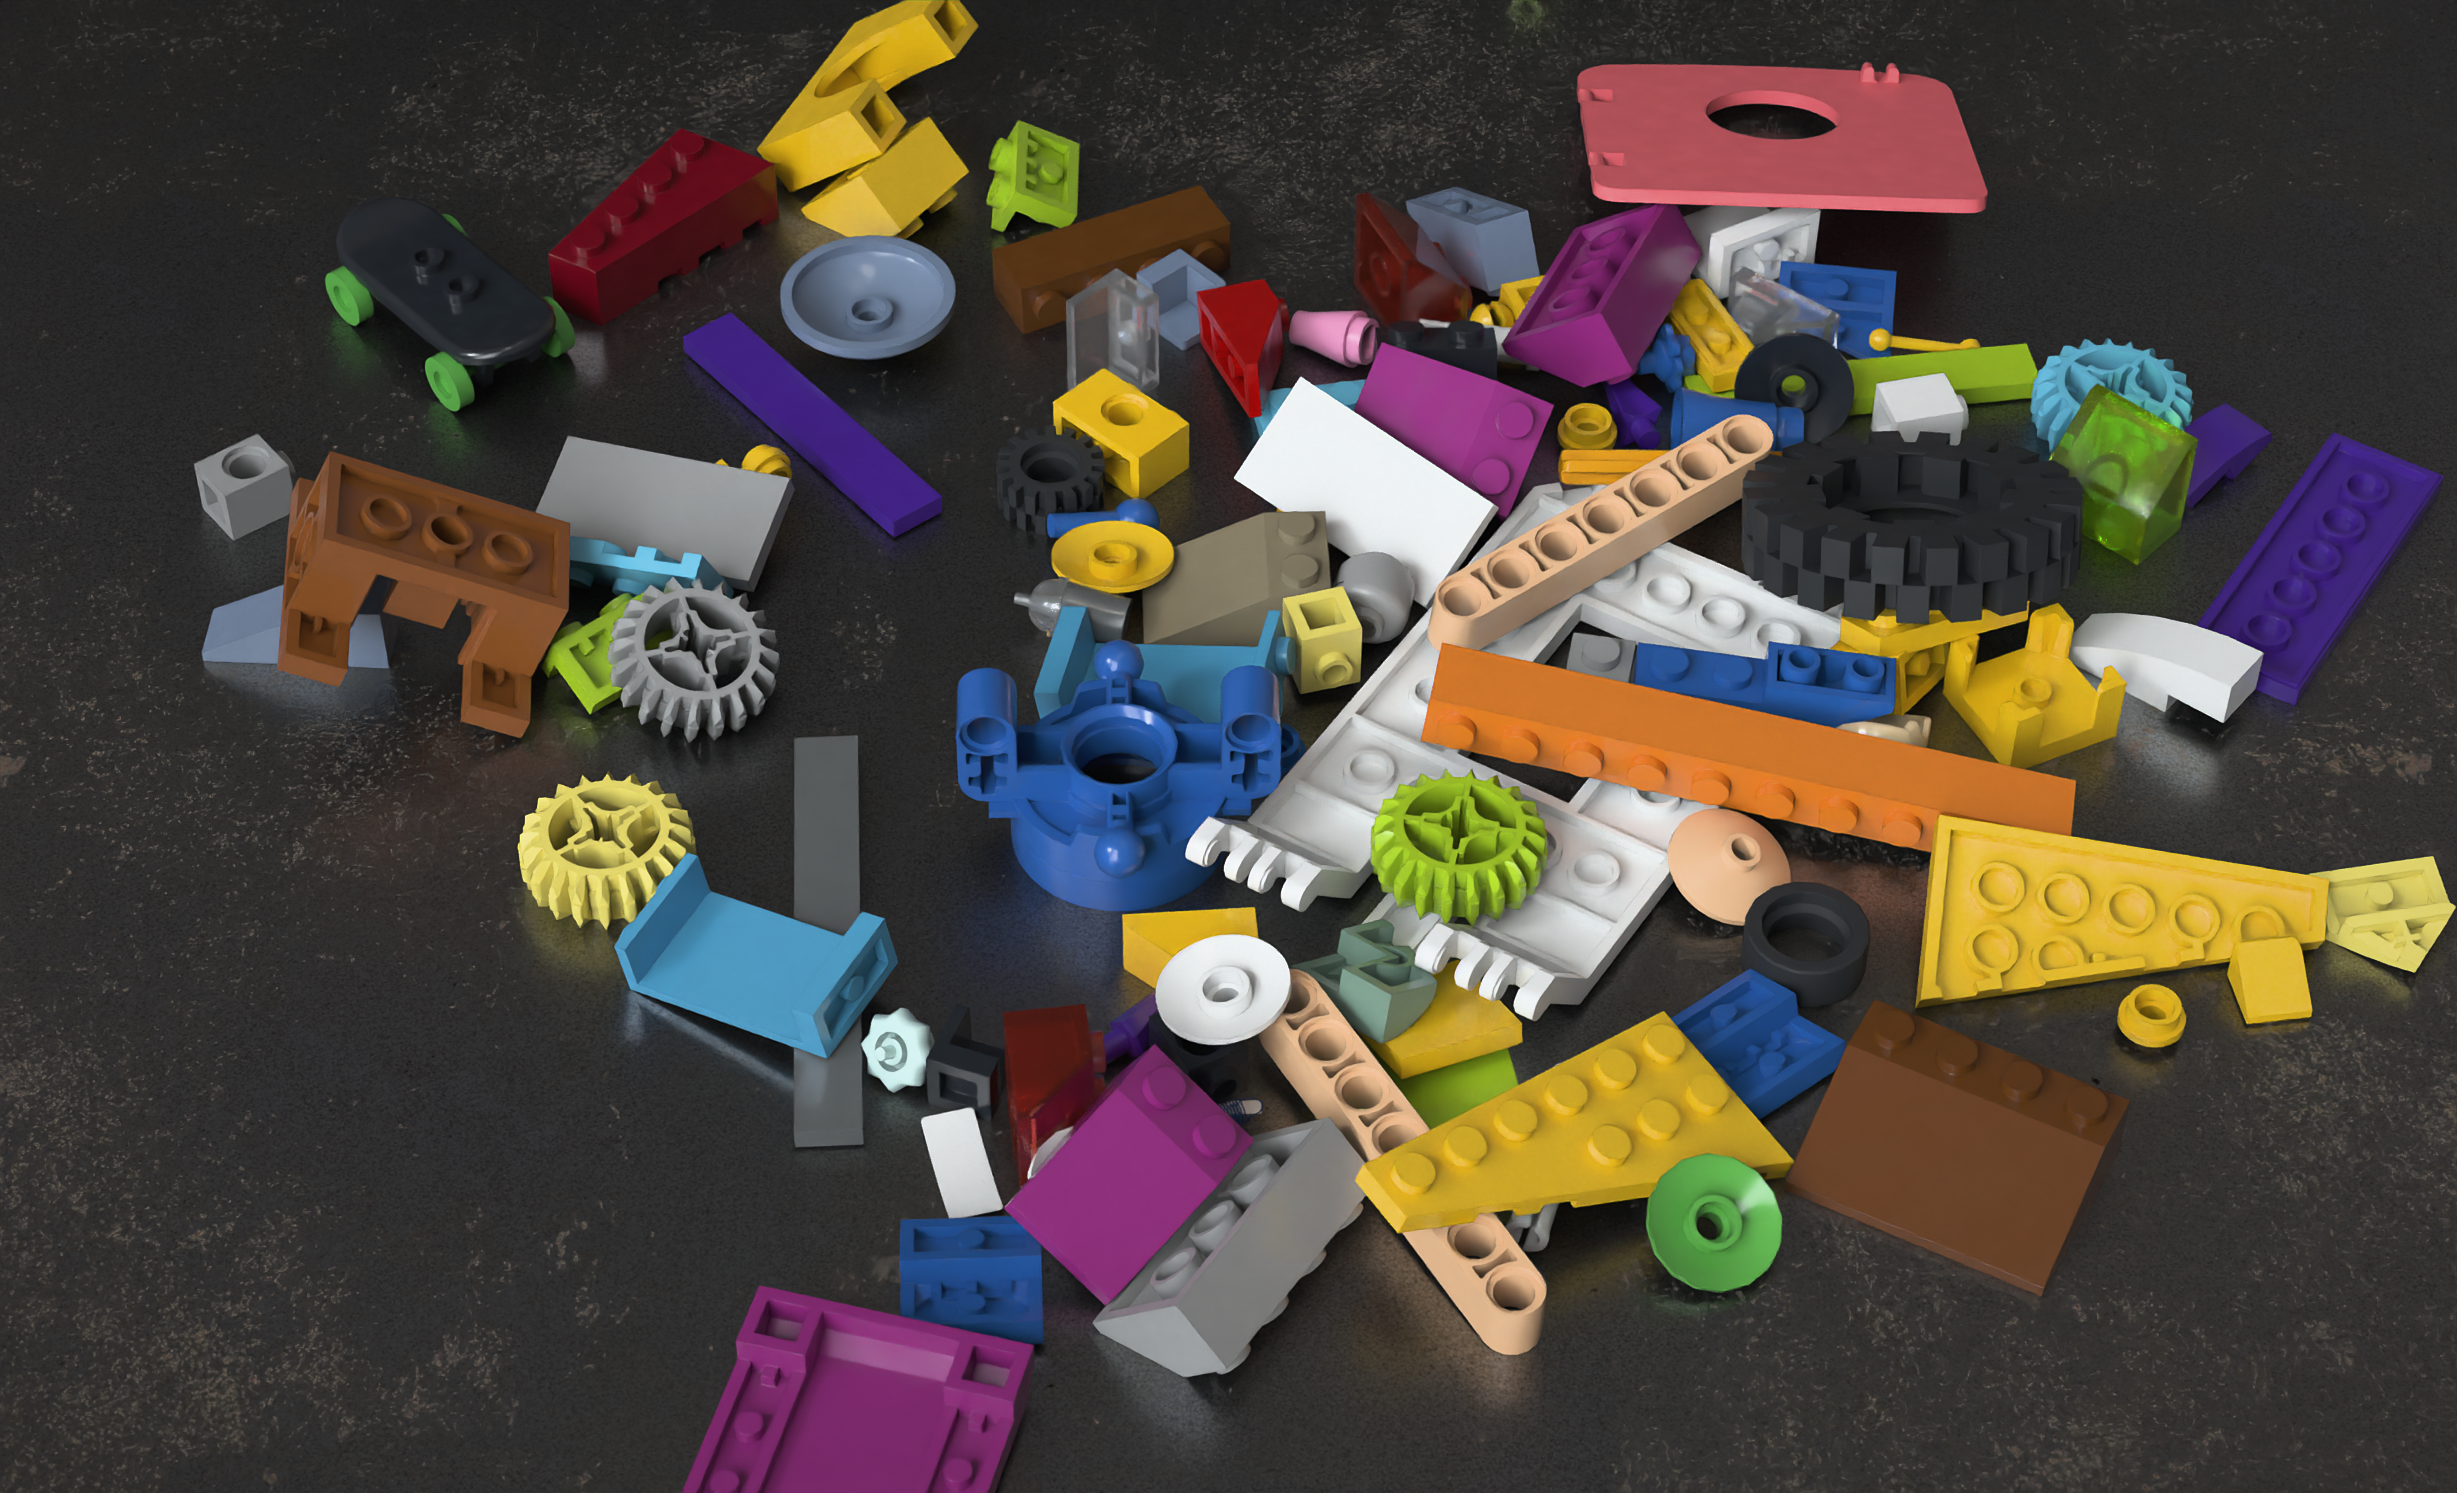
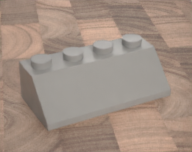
(1240, 1252)

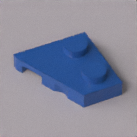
(1858, 294)

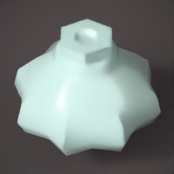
(898, 1049)

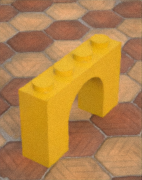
(844, 107)

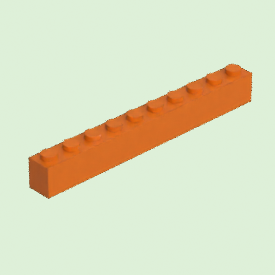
(1727, 753)

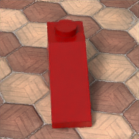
(1244, 338)

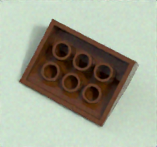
(1959, 1147)

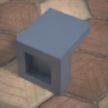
(1176, 282)

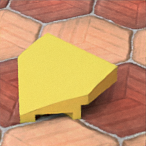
(2387, 910)

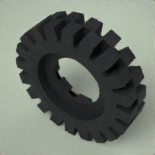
(1999, 538)

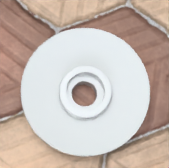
(1223, 989)

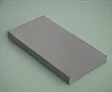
(669, 505)

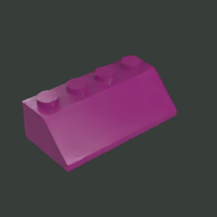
(1606, 296)

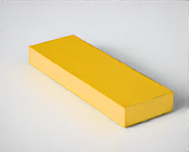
(1712, 332)

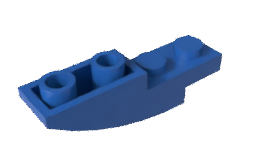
(1790, 682)

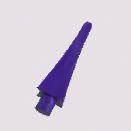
(1633, 414)

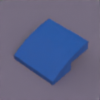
(1760, 1041)
(973, 1276)

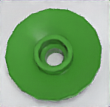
(1737, 1204)

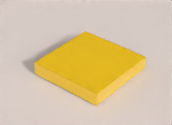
(1450, 1030)

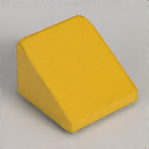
(2270, 980)

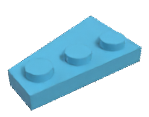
(609, 565)

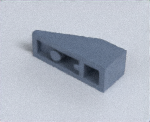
(1479, 236)
(251, 630)

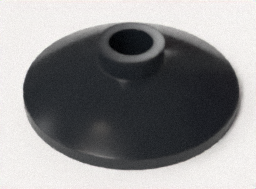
(1826, 374)

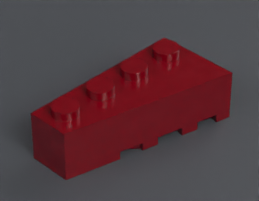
(660, 224)

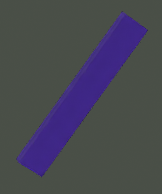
(813, 425)

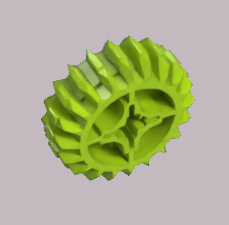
(1459, 847)

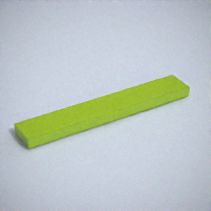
(1974, 373)

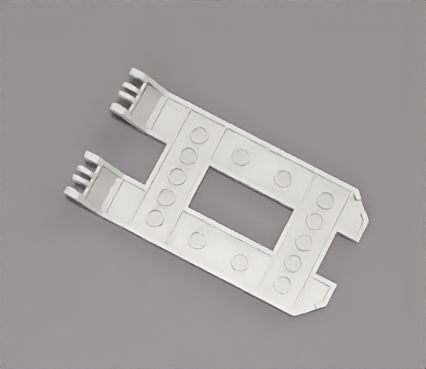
(1602, 846)

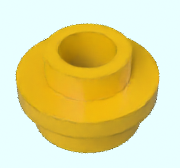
(1587, 428)
(2152, 1016)

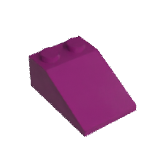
(1456, 421)
(1129, 1173)

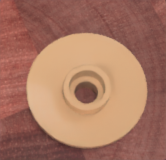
(1711, 875)

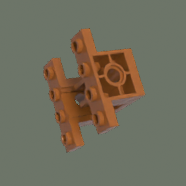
(437, 548)

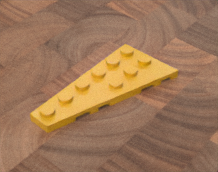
(2063, 910)
(1574, 1134)

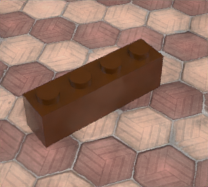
(1046, 270)

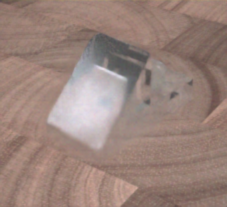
(1771, 309)

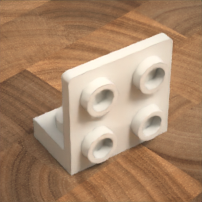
(1750, 238)

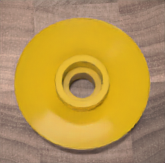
(1113, 556)

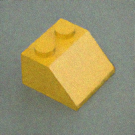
(892, 189)

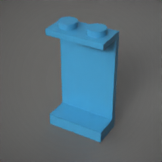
(1186, 672)
(753, 963)

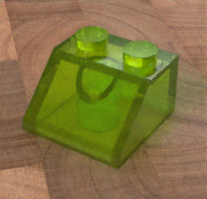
(2130, 473)

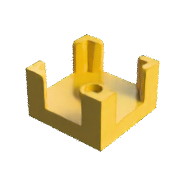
(2034, 698)

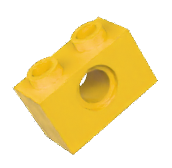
(1137, 435)

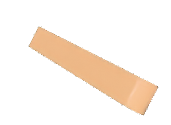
(1597, 535)
(1352, 1079)

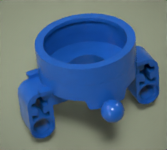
(1106, 840)

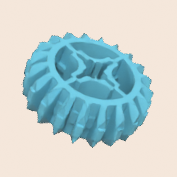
(2122, 369)

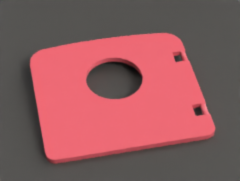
(1891, 151)

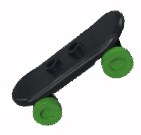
(445, 292)

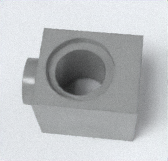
(246, 486)

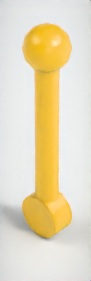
(1881, 339)

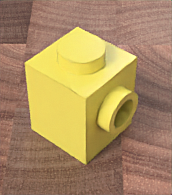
(1325, 639)

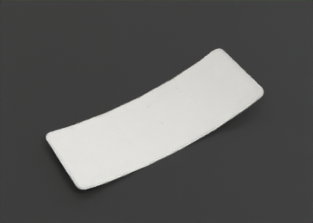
(961, 1163)

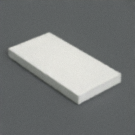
(1368, 485)

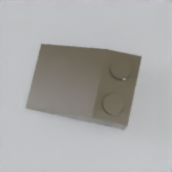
(1234, 576)

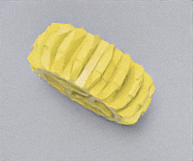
(603, 848)

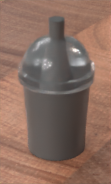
(1107, 611)

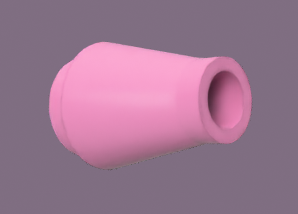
(1336, 335)

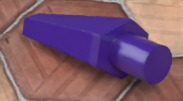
(1130, 1030)

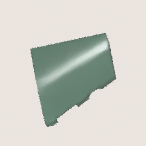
(1374, 981)

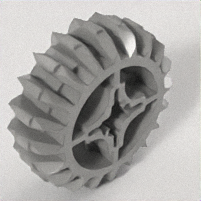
(706, 632)

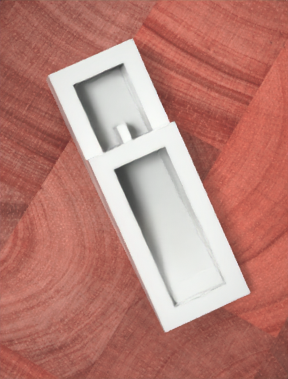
(2169, 661)

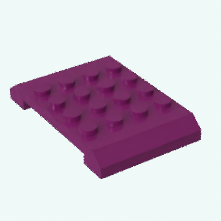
(861, 1404)

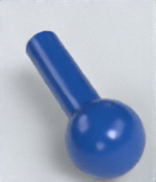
(1130, 510)

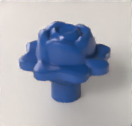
(1669, 358)

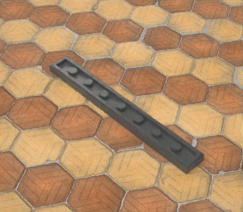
(828, 897)

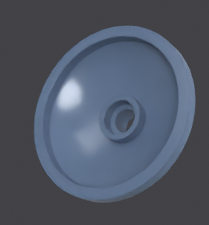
(868, 297)

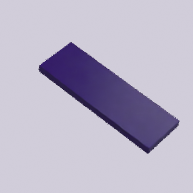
(2320, 560)

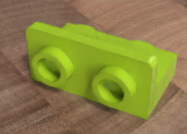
(1034, 176)
(582, 651)

